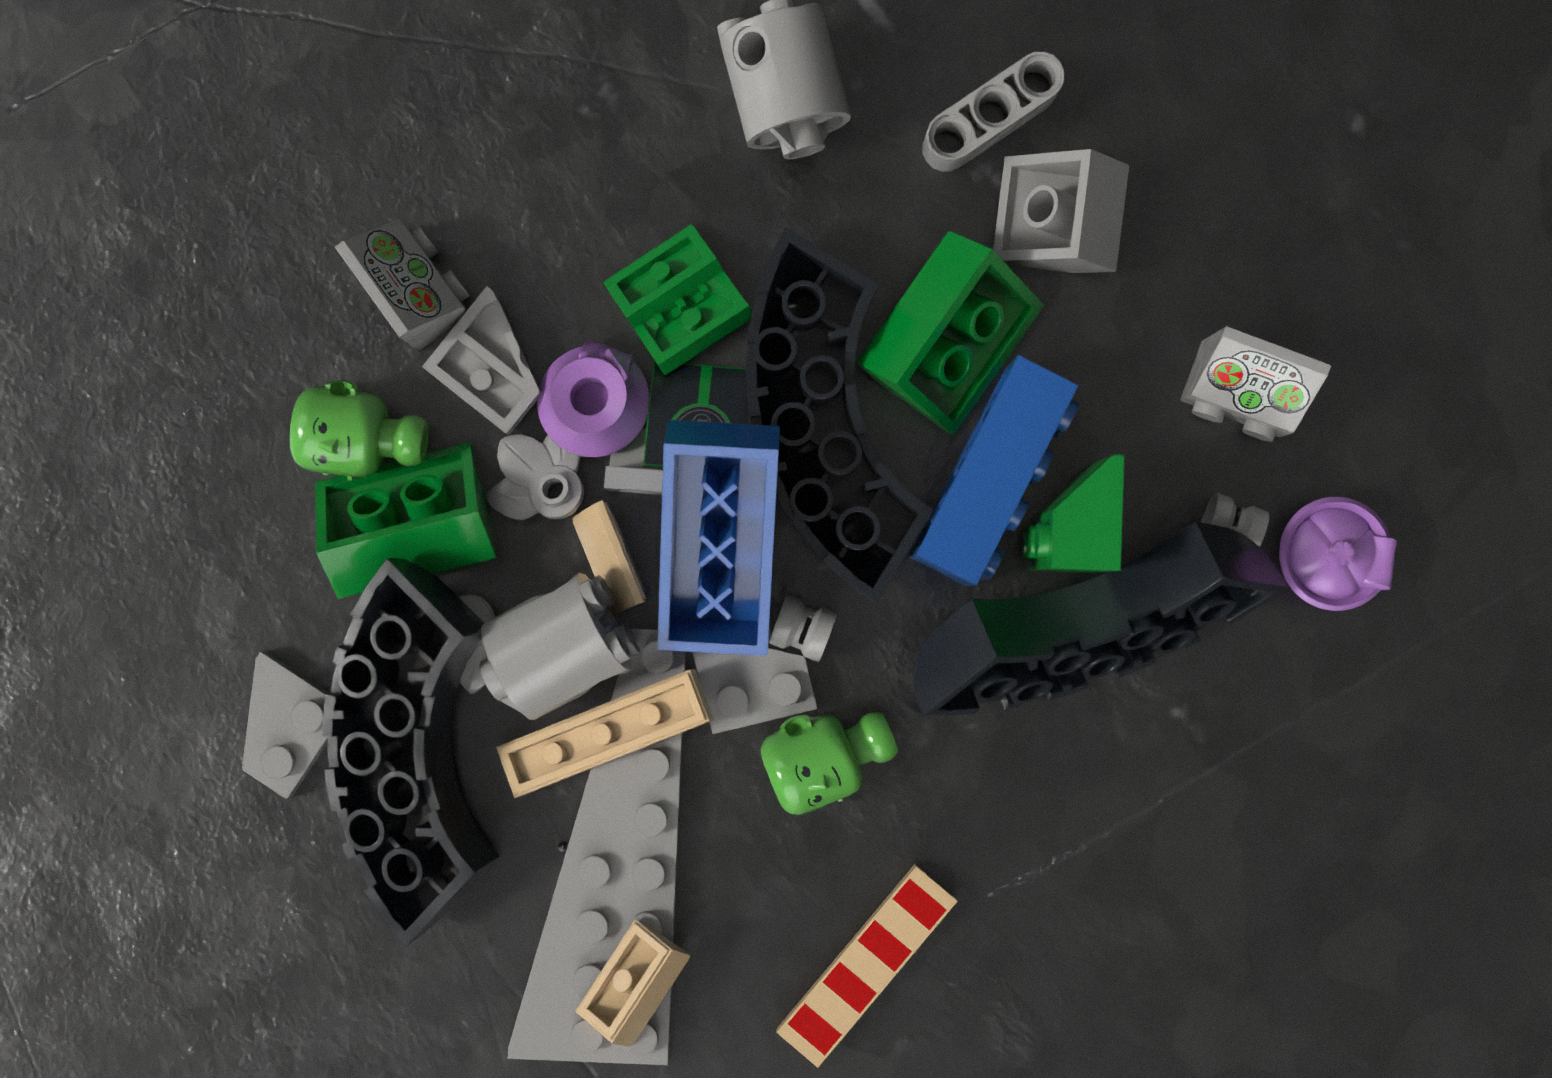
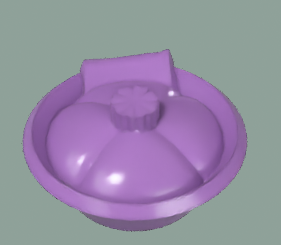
(593, 400)
(1337, 553)

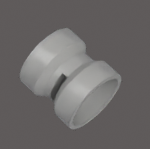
(1248, 521)
(791, 623)

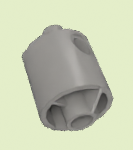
(784, 77)
(555, 647)

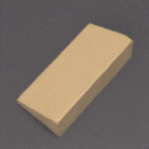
(610, 555)
(632, 984)

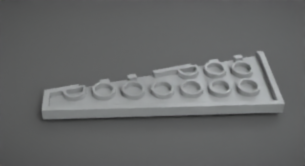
(613, 872)

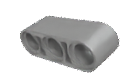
(1004, 89)

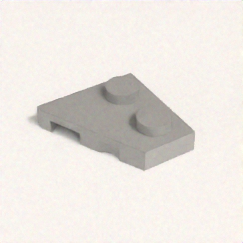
(486, 364)
(282, 726)

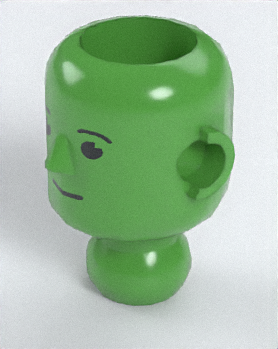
(351, 432)
(820, 761)

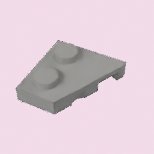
(753, 687)

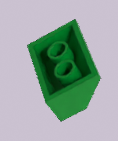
(951, 331)
(411, 513)
(1080, 523)

